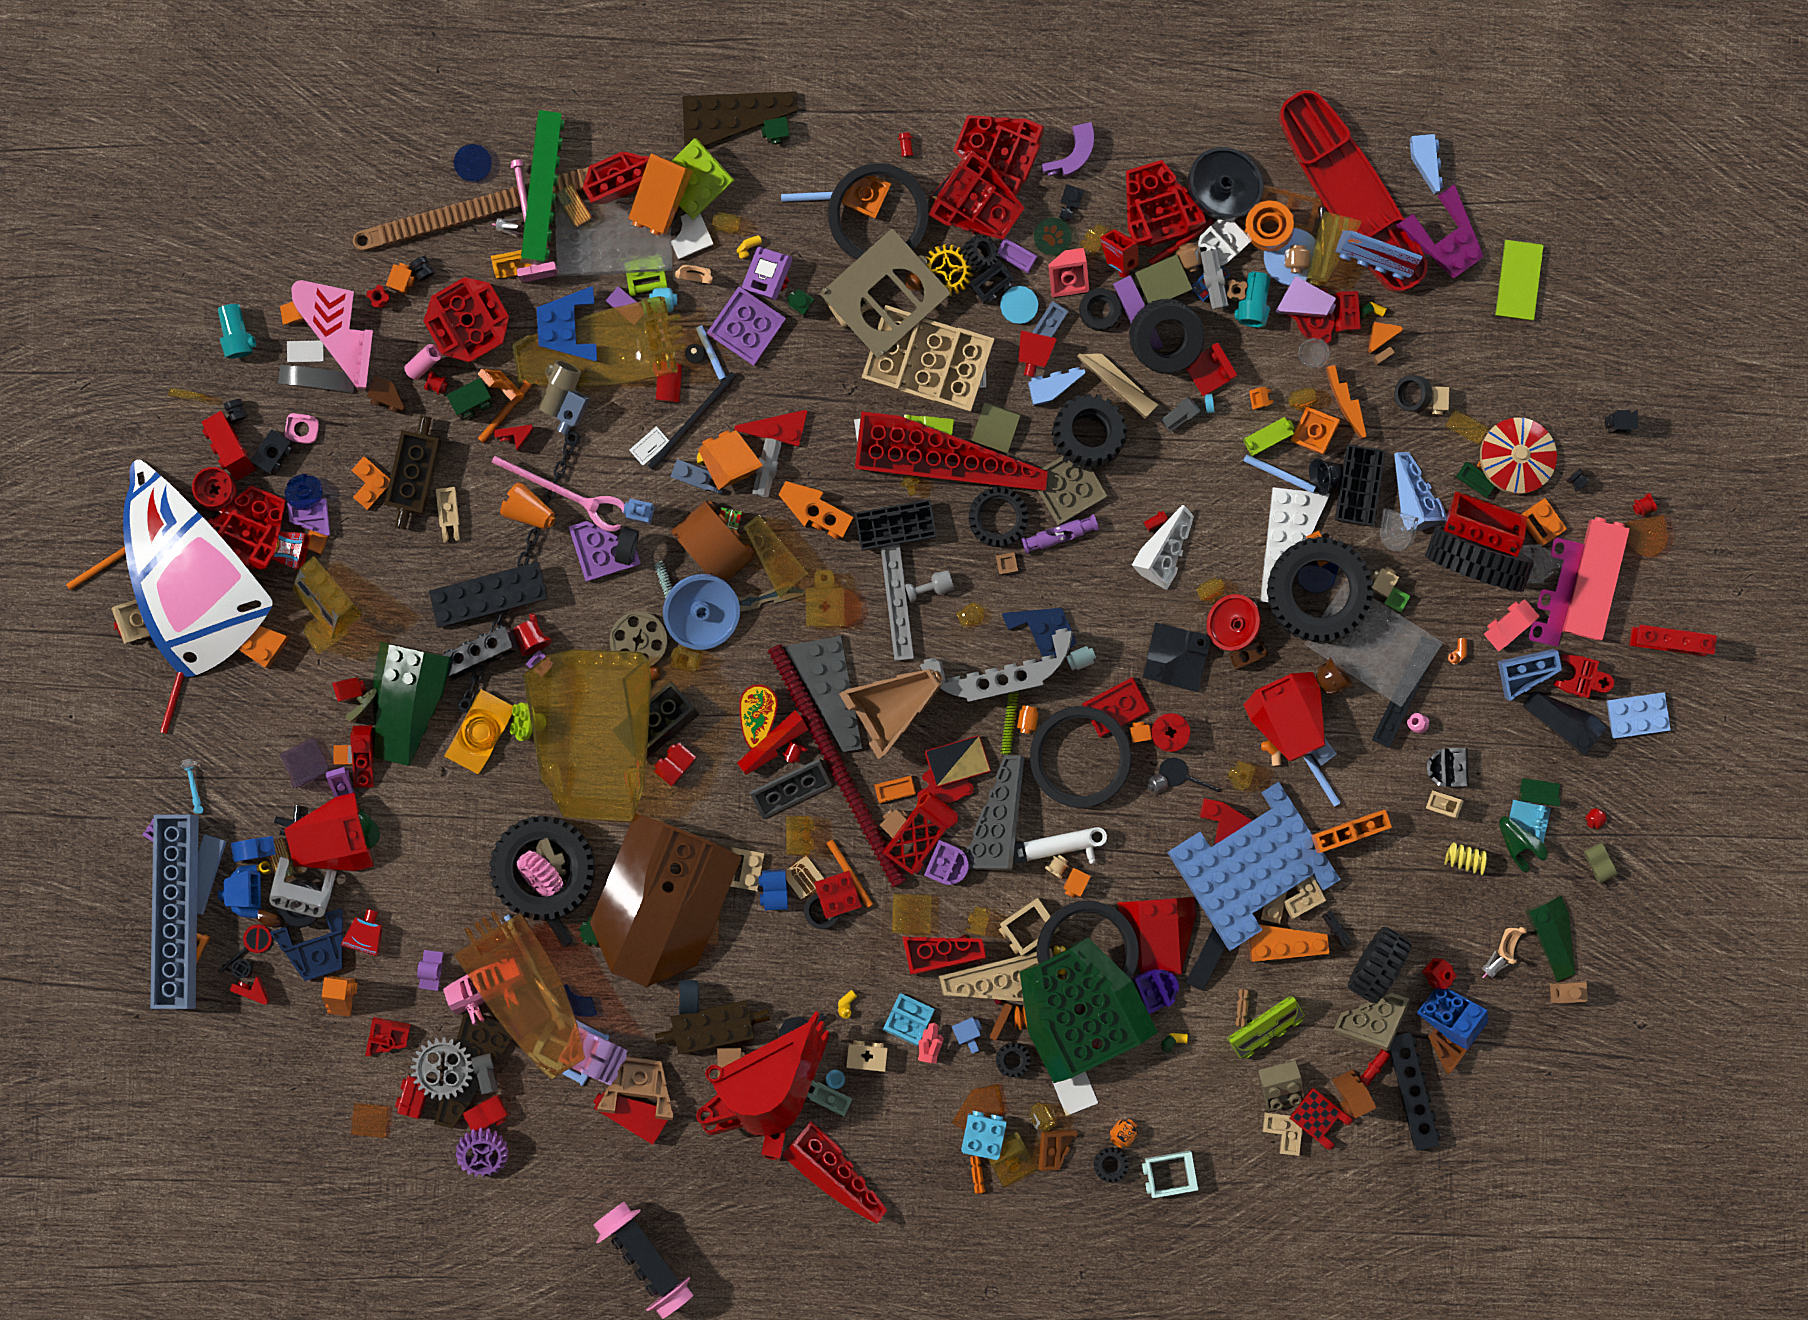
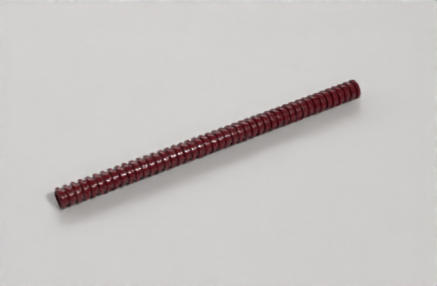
(835, 764)

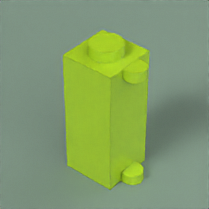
(1269, 436)

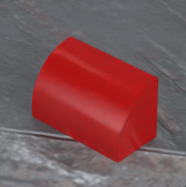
(669, 386)

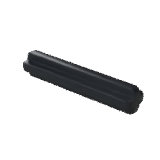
(559, 931)

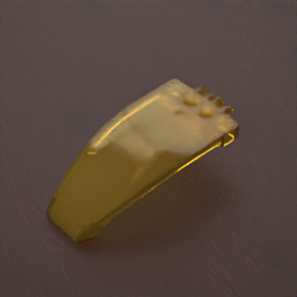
(630, 341)

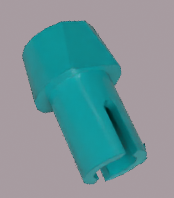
(1253, 309)
(235, 339)

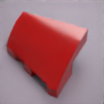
(387, 1035)

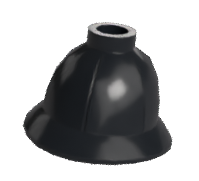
(1324, 475)

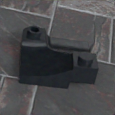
(1176, 657)

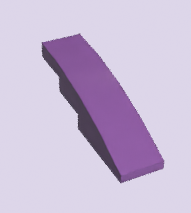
(1132, 304)

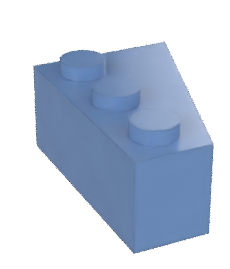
(1526, 671)

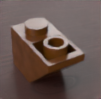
(385, 393)

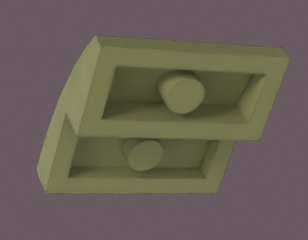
(996, 427)

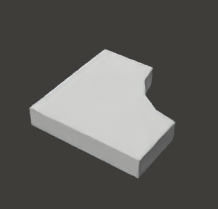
(692, 237)

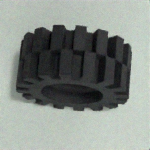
(987, 248)
(1013, 1048)
(1111, 1176)

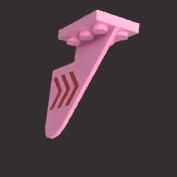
(329, 315)

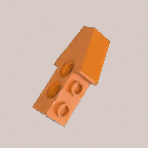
(801, 498)
(1351, 831)

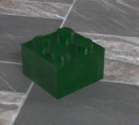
(470, 399)

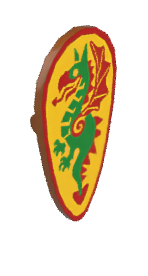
(757, 712)

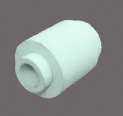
(1081, 658)

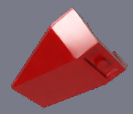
(1289, 714)
(330, 837)

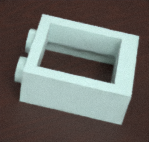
(1190, 1171)

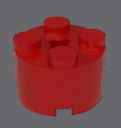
(1176, 723)

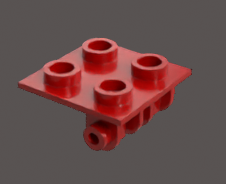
(837, 894)

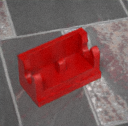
(1347, 311)

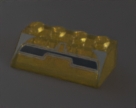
(325, 598)

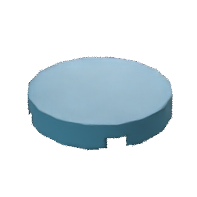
(1019, 305)

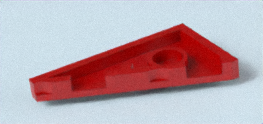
(784, 428)

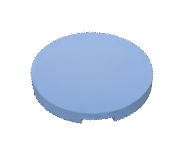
(1275, 259)

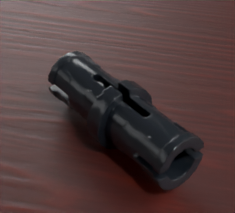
(1336, 929)

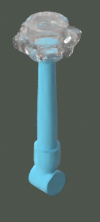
(188, 765)

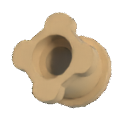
(1057, 866)

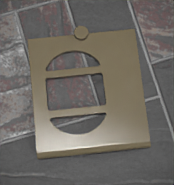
(854, 283)

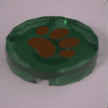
(1052, 236)

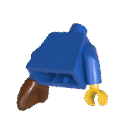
(243, 894)

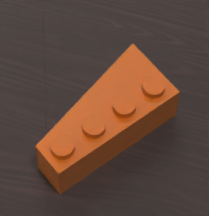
(264, 646)

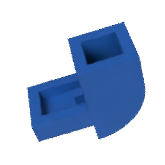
(253, 848)

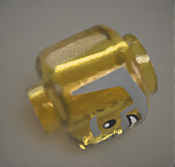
(1042, 1116)

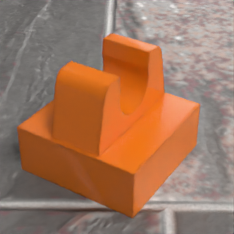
(1259, 397)

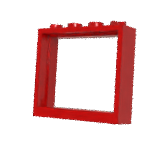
(1490, 515)

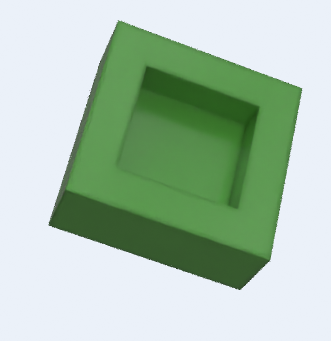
(1397, 600)

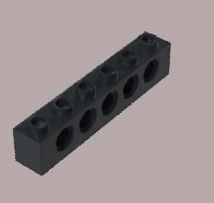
(1432, 1136)

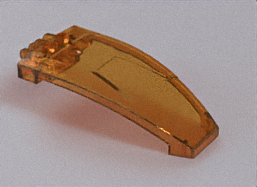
(524, 992)

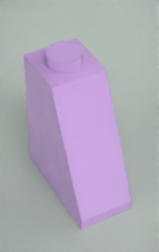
(1306, 300)

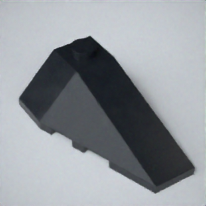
(1570, 724)

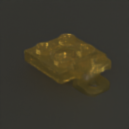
(825, 592)

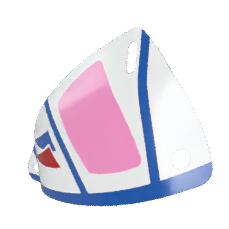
(186, 577)

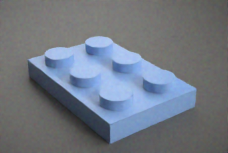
(1638, 715)

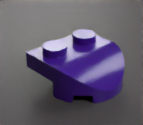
(1156, 988)

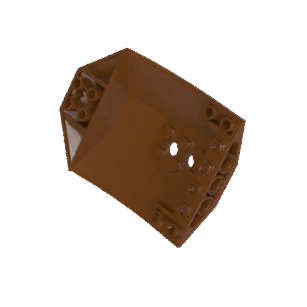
(654, 932)

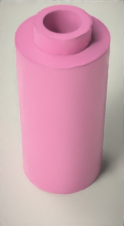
(423, 361)

